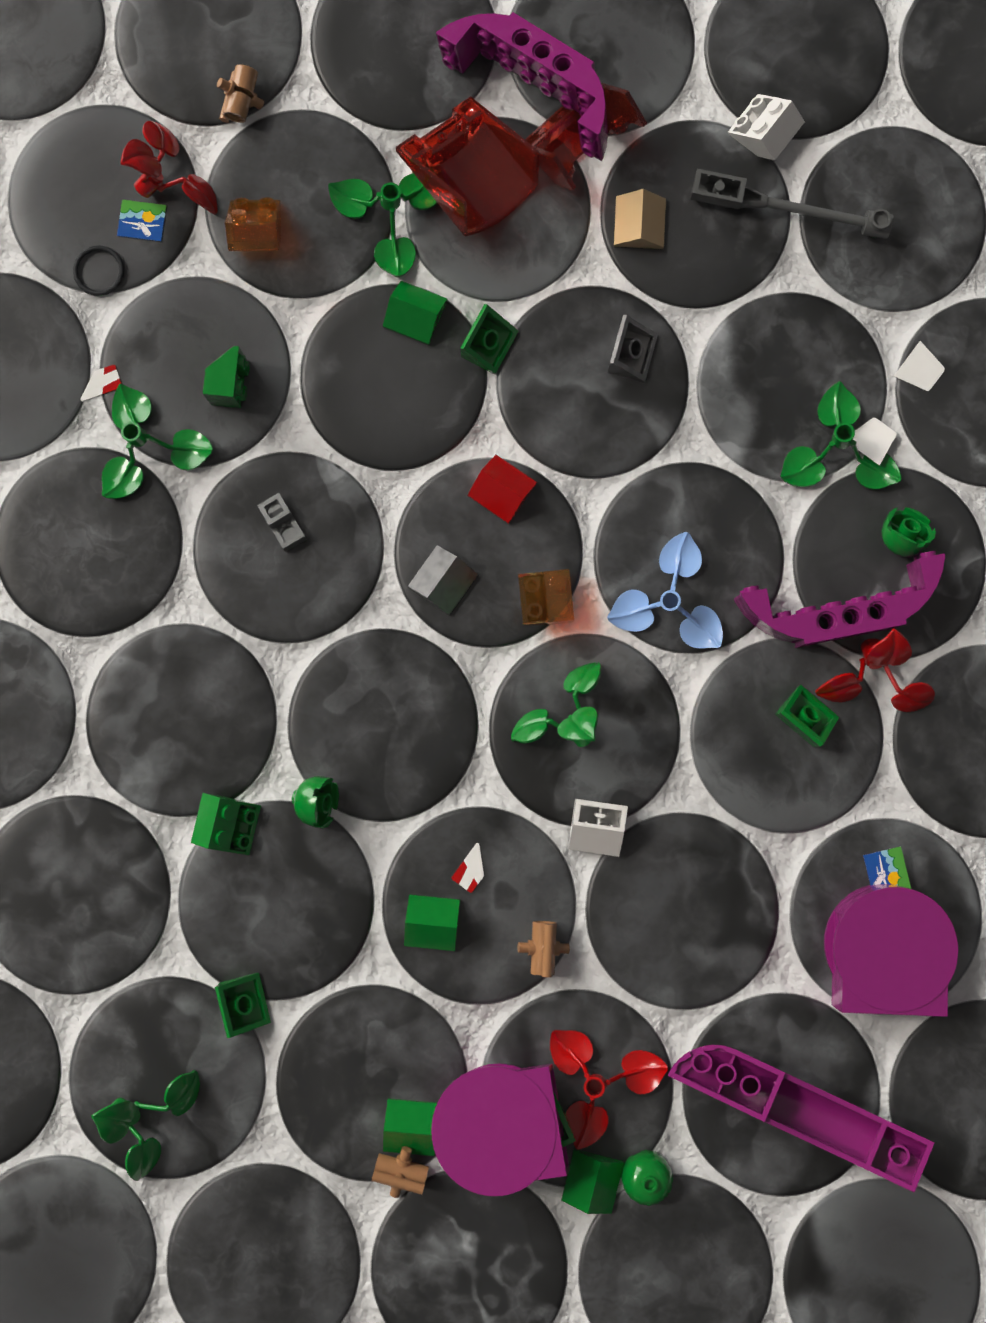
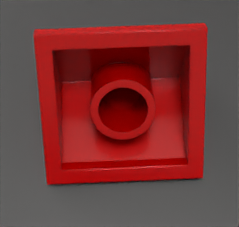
(501, 488)

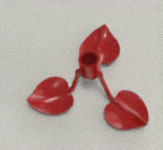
(141, 157)
(889, 651)
(570, 1052)

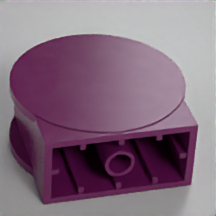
(890, 952)
(500, 1129)

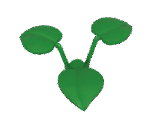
(354, 196)
(132, 407)
(841, 409)
(577, 727)
(122, 1114)

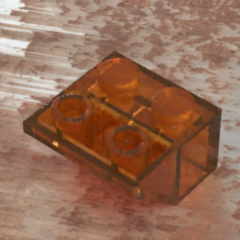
(253, 224)
(546, 597)

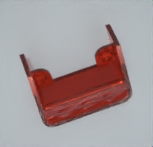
(560, 139)

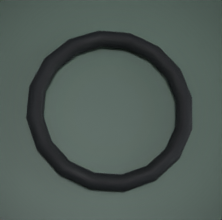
(89, 250)

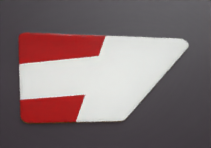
(102, 382)
(470, 871)

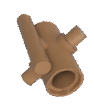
(239, 94)
(543, 948)
(400, 1173)

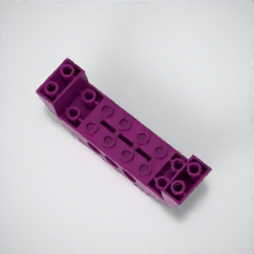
(537, 60)
(888, 609)

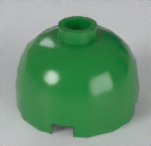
(907, 532)
(315, 801)
(647, 1177)

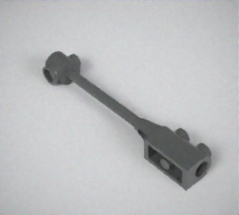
(733, 193)

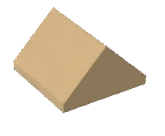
(640, 220)

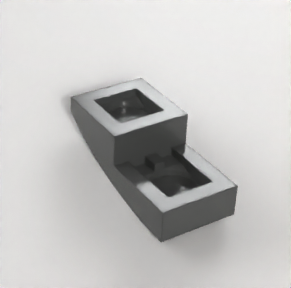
(282, 522)

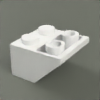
(767, 126)
(597, 827)

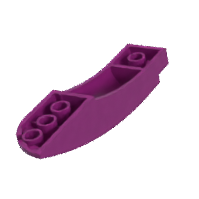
(806, 1112)

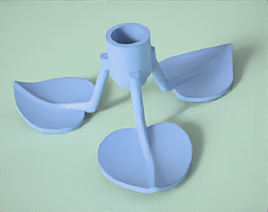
(633, 610)

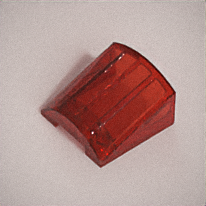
(473, 167)

